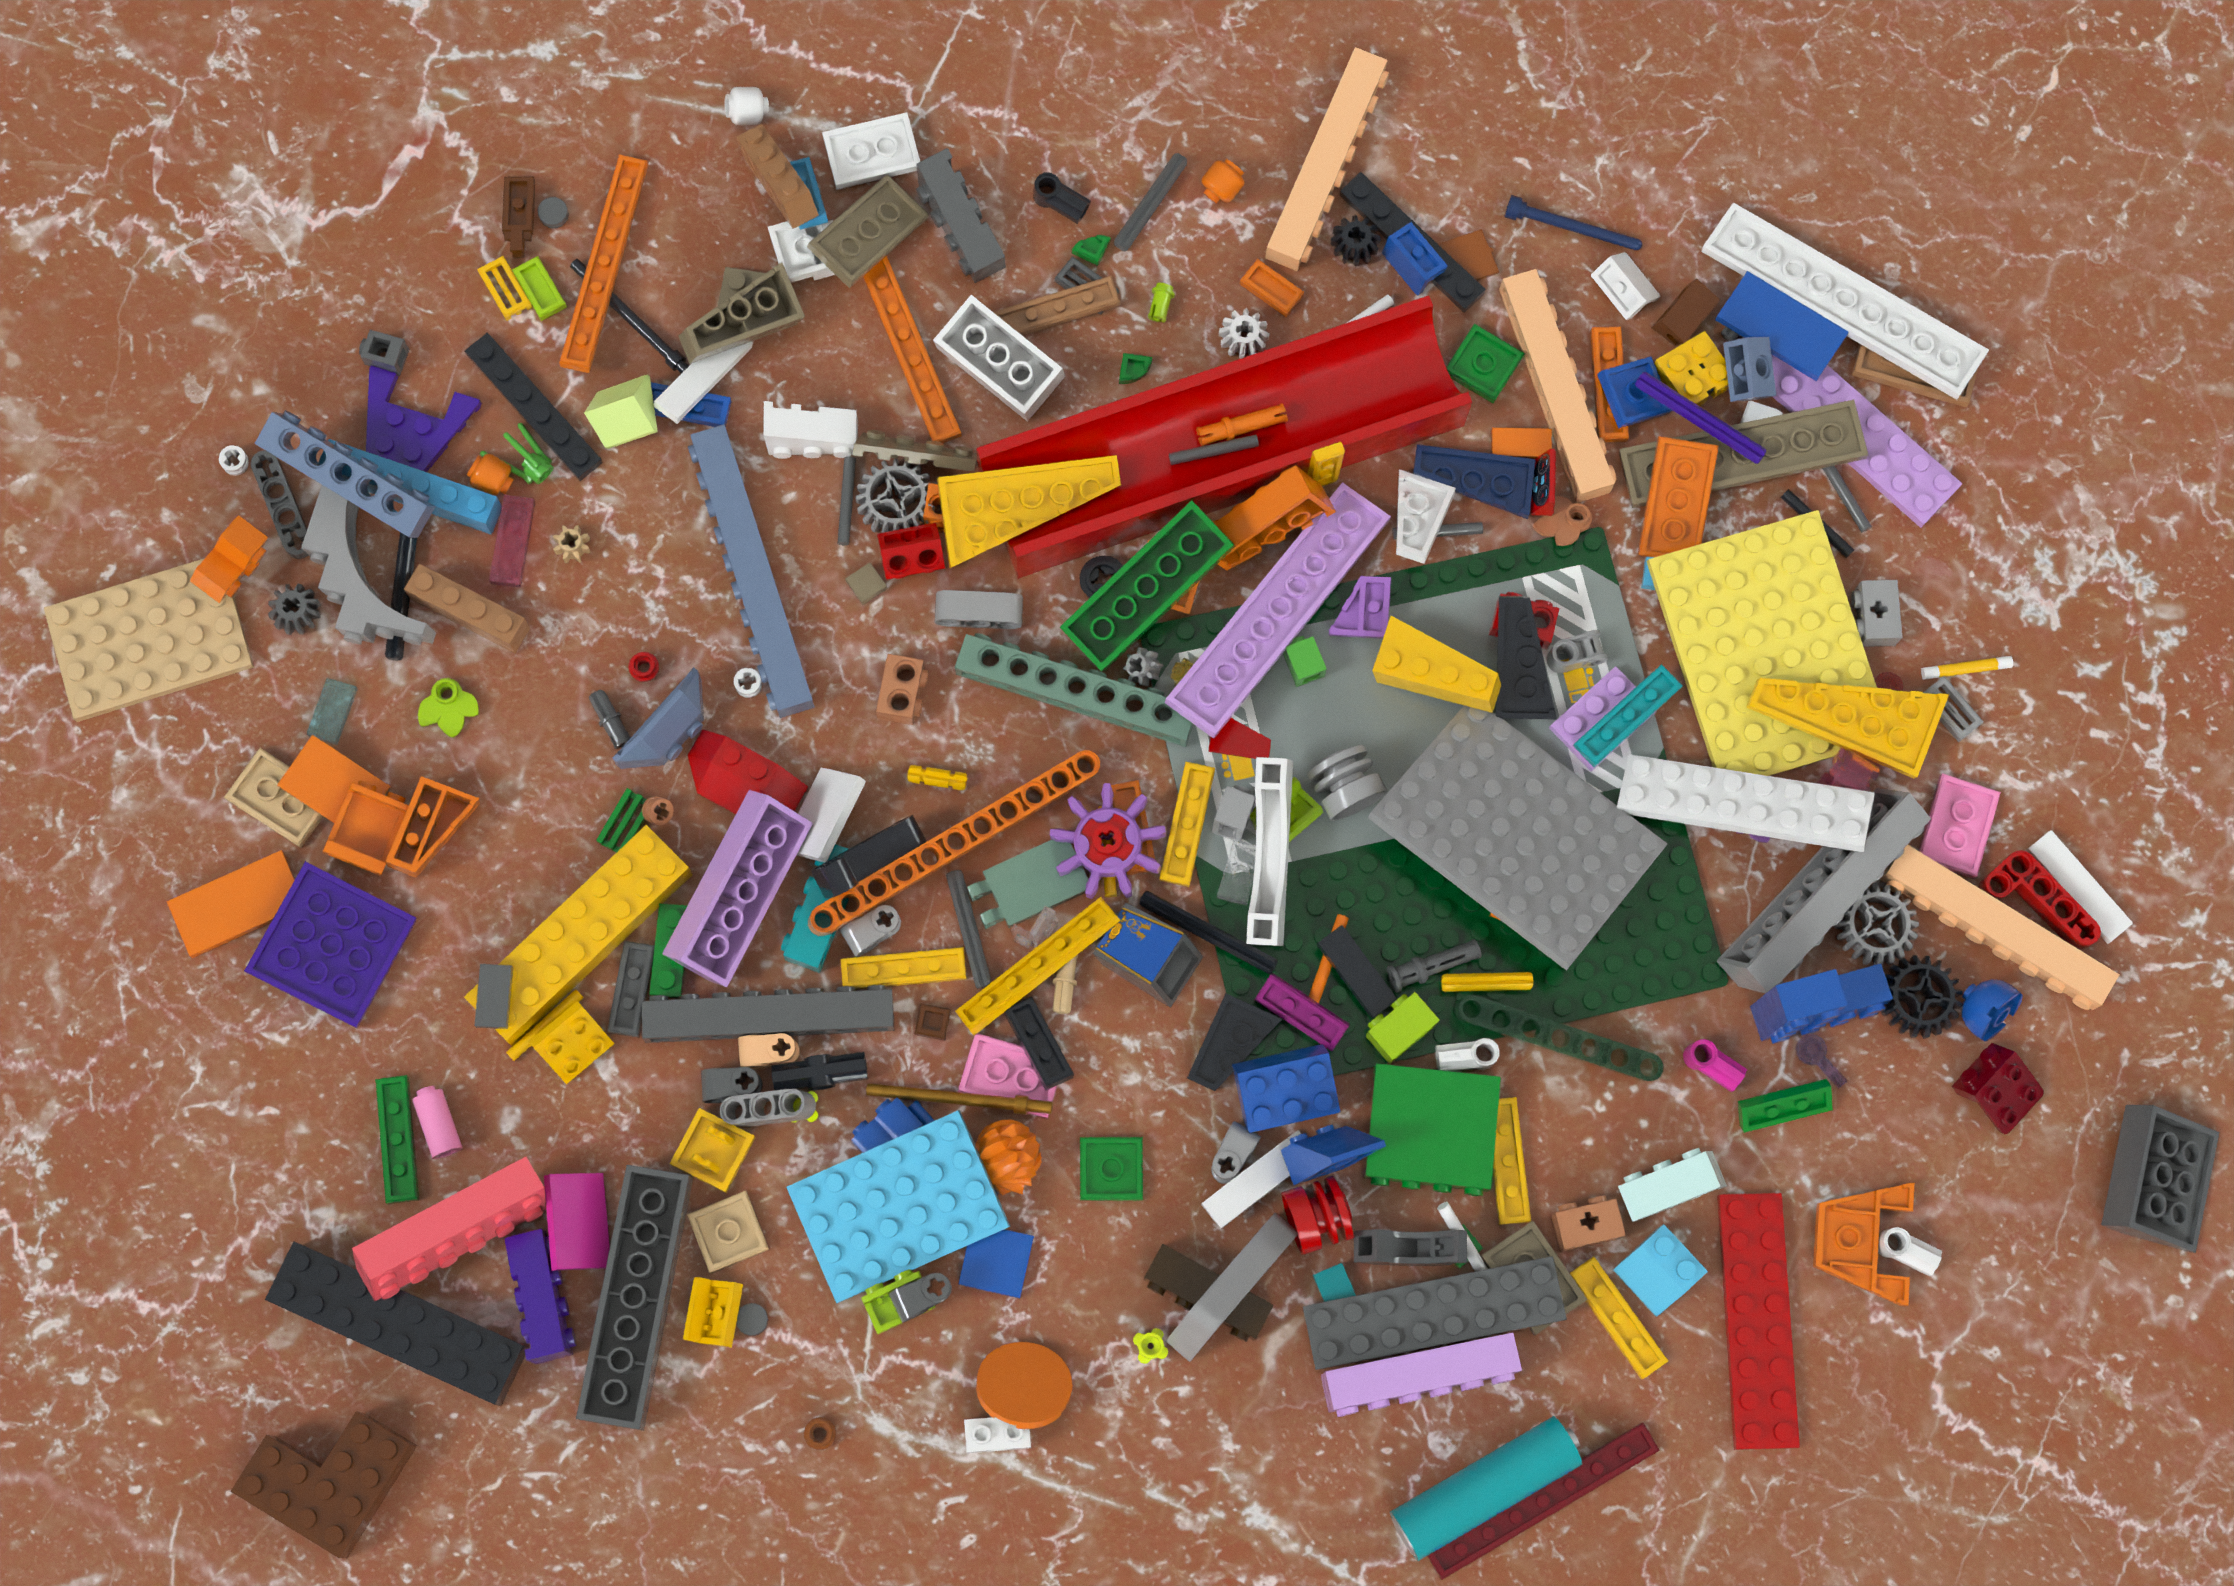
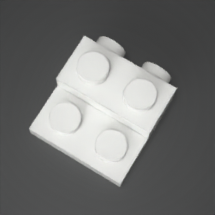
(792, 250)

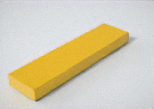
(1187, 824)
(904, 968)
(1509, 1167)
(1618, 1318)

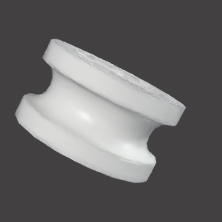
(224, 462)
(740, 678)

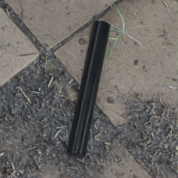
(1833, 538)

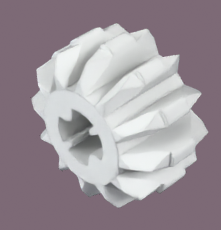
(1232, 334)

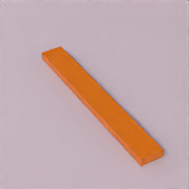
(603, 264)
(911, 353)

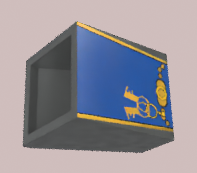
(1148, 954)

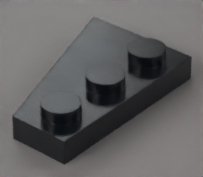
(1230, 1039)

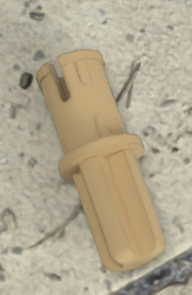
(1064, 986)

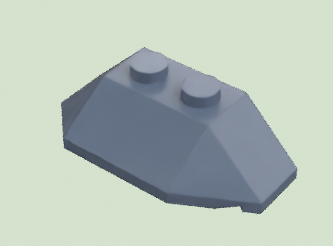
(667, 728)

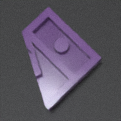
(1365, 610)

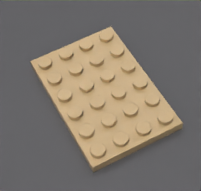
(144, 641)

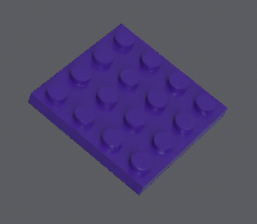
(330, 945)

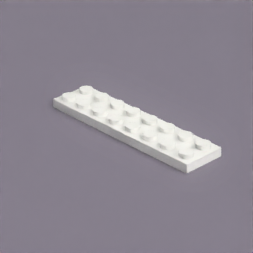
(1746, 803)

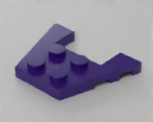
(408, 434)

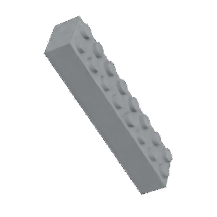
(1821, 896)

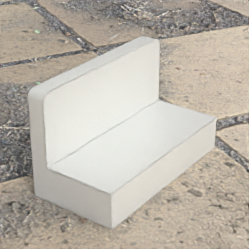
(1625, 284)

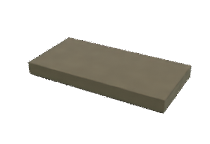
(868, 231)

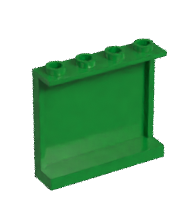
(1434, 1129)

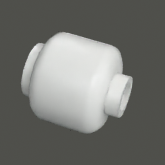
(746, 106)

